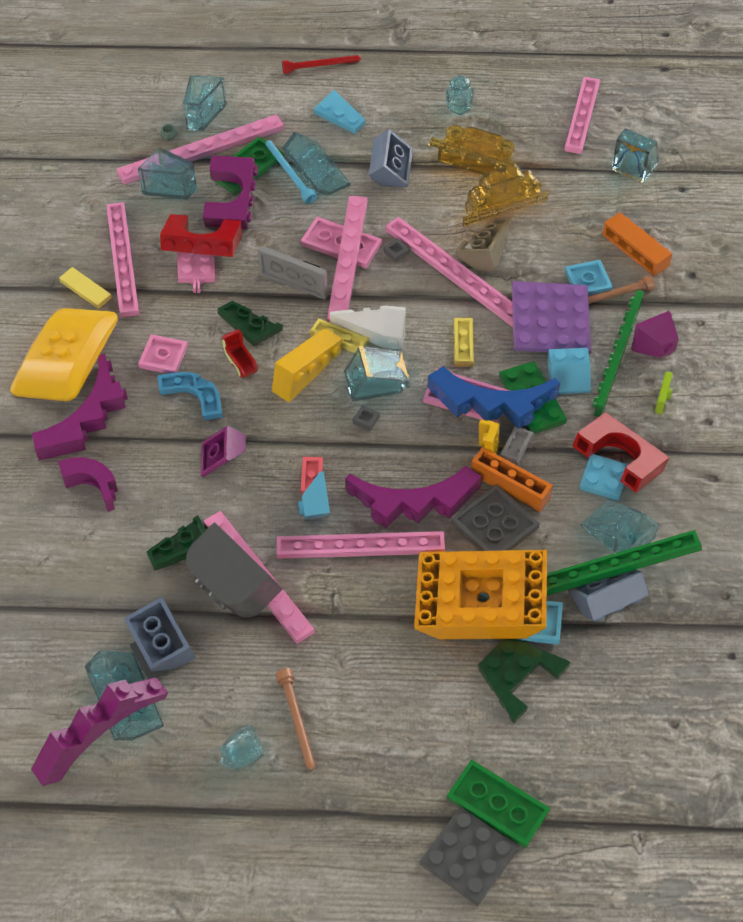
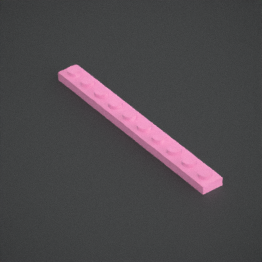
(212, 144)
(452, 269)

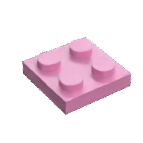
(163, 354)

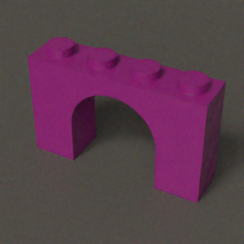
(236, 170)

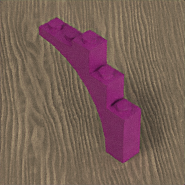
(72, 432)
(415, 503)
(90, 723)

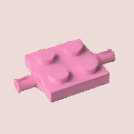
(195, 269)

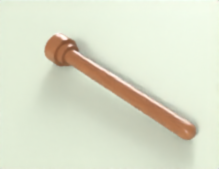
(646, 284)
(285, 679)

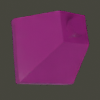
(656, 336)
(221, 449)

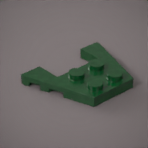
(510, 665)

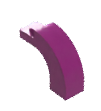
(91, 472)

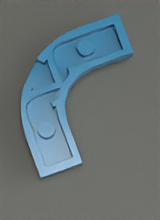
(193, 384)

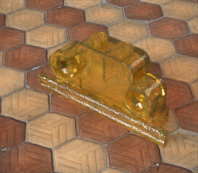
(474, 149)
(501, 193)

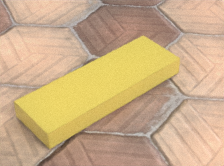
(85, 288)
(350, 341)
(463, 342)

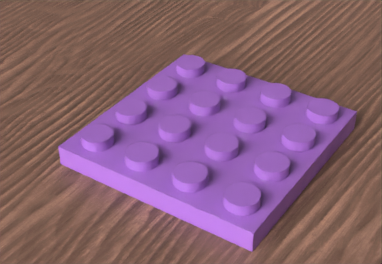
(550, 316)

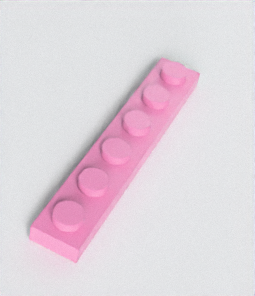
(582, 115)

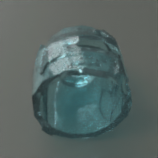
(459, 92)
(242, 749)

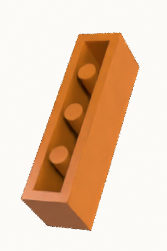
(637, 244)
(512, 479)

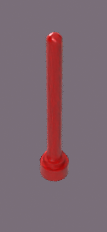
(289, 67)

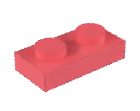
(310, 468)

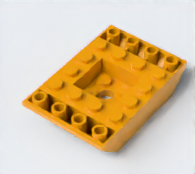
(451, 588)

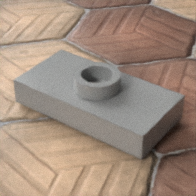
(516, 445)

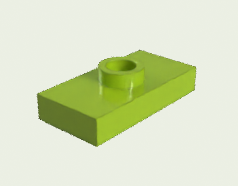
(665, 392)

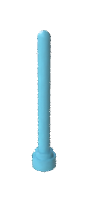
(308, 194)

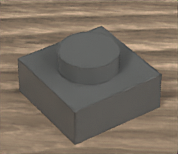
(396, 250)
(366, 418)

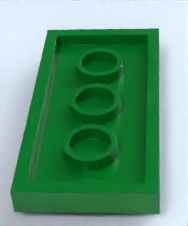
(262, 156)
(526, 377)
(498, 803)

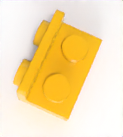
(489, 435)

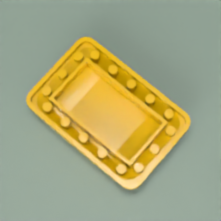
(63, 354)

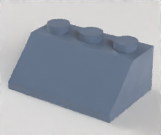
(390, 160)
(609, 594)
(159, 636)

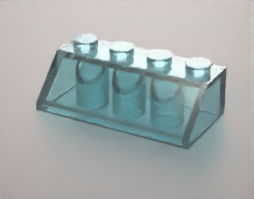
(315, 165)
(115, 666)

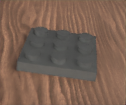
(495, 521)
(469, 856)

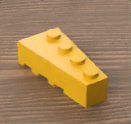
(304, 363)

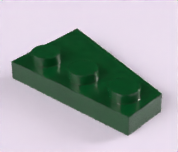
(253, 327)
(176, 547)

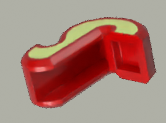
(238, 354)

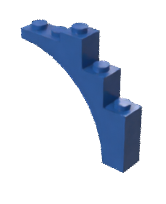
(489, 403)

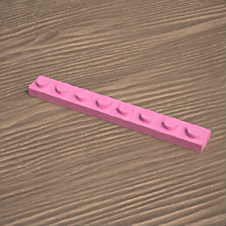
(348, 254)
(122, 260)
(359, 544)
(281, 606)

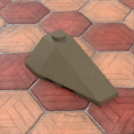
(485, 247)

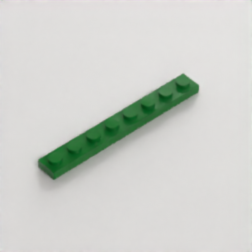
(615, 358)
(623, 562)

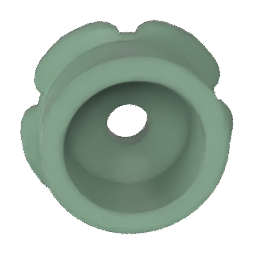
(168, 132)

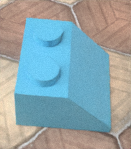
(571, 369)
(315, 500)

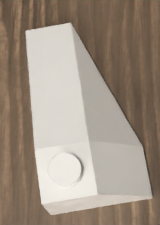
(382, 326)

